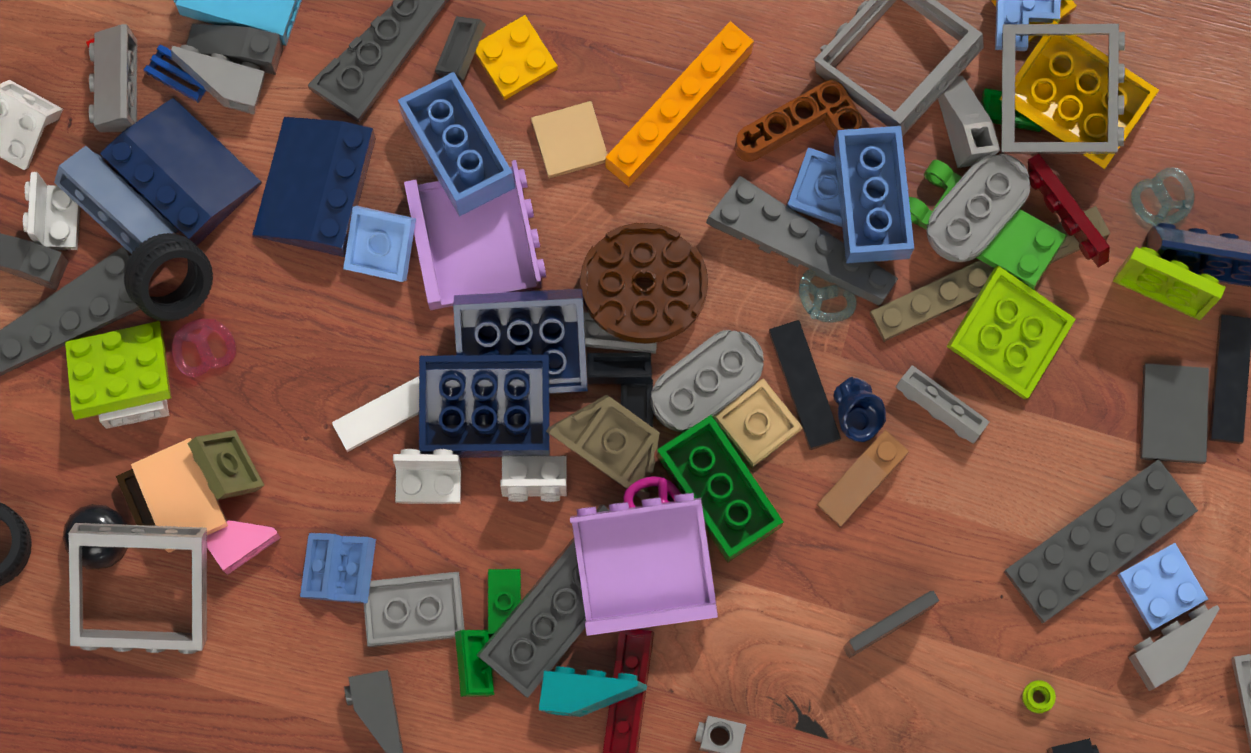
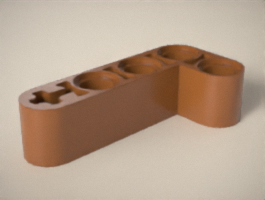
(794, 125)

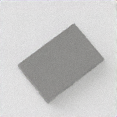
(414, 609)

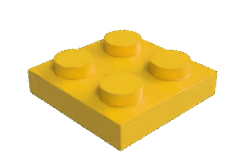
(515, 57)

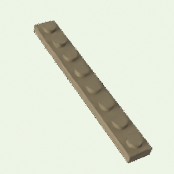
(955, 289)

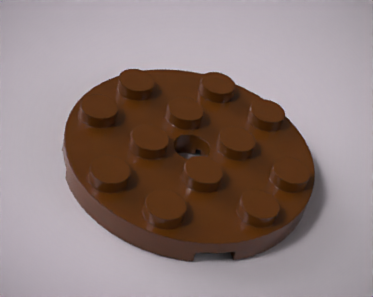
(649, 252)

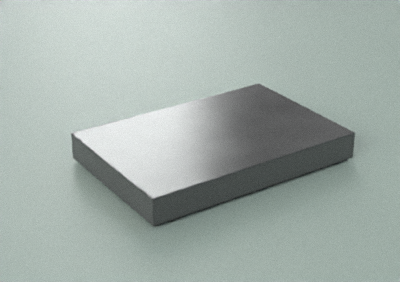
(1174, 413)
(891, 623)

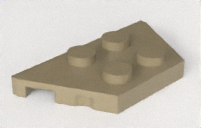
(611, 441)

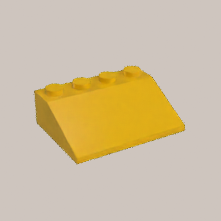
(1067, 92)

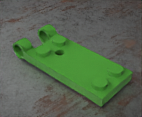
(1022, 246)

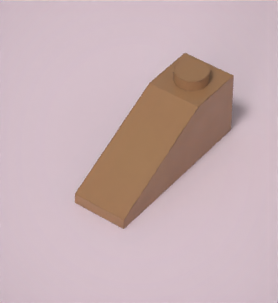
(863, 478)

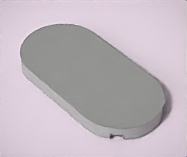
(978, 207)
(707, 380)

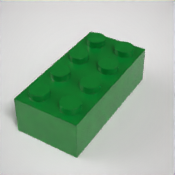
(732, 501)

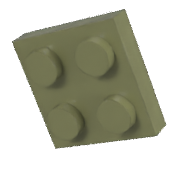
(225, 464)

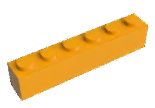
(679, 104)

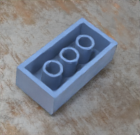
(456, 144)
(873, 194)

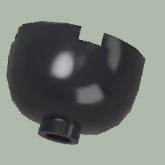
(93, 556)

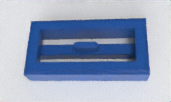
(156, 60)

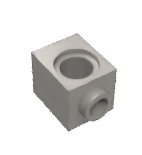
(734, 729)

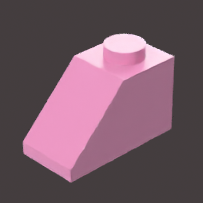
(239, 543)

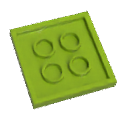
(1169, 282)
(1011, 332)
(117, 370)

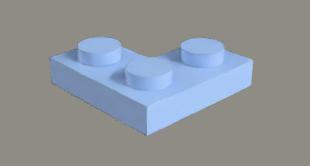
(1022, 13)

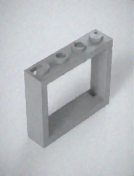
(1116, 75)
(934, 84)
(139, 537)

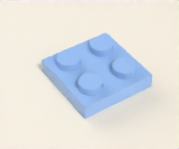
(379, 243)
(1162, 587)

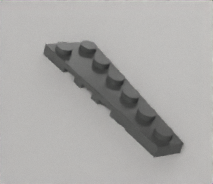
(373, 58)
(777, 228)
(68, 314)

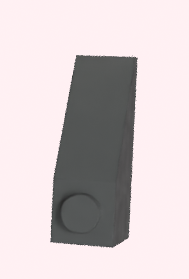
(238, 44)
(32, 261)
(375, 705)

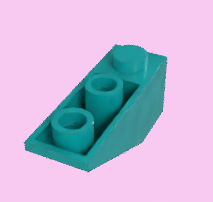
(579, 695)

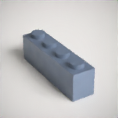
(110, 199)

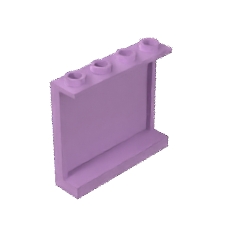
(479, 251)
(644, 564)

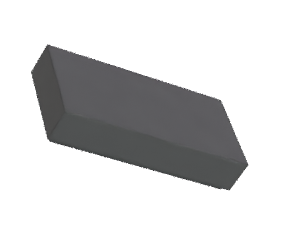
(460, 47)

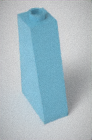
(266, 15)

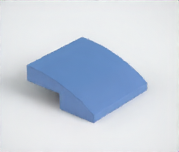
(338, 568)

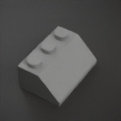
(113, 79)

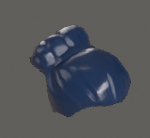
(859, 410)

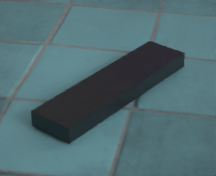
(1231, 379)
(804, 385)

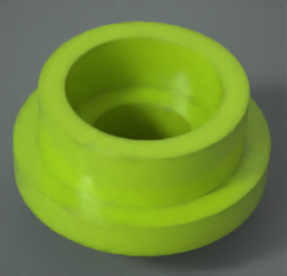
(1043, 687)

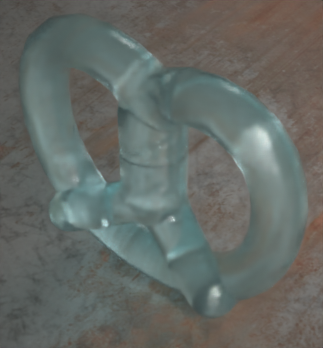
(1164, 198)
(821, 294)

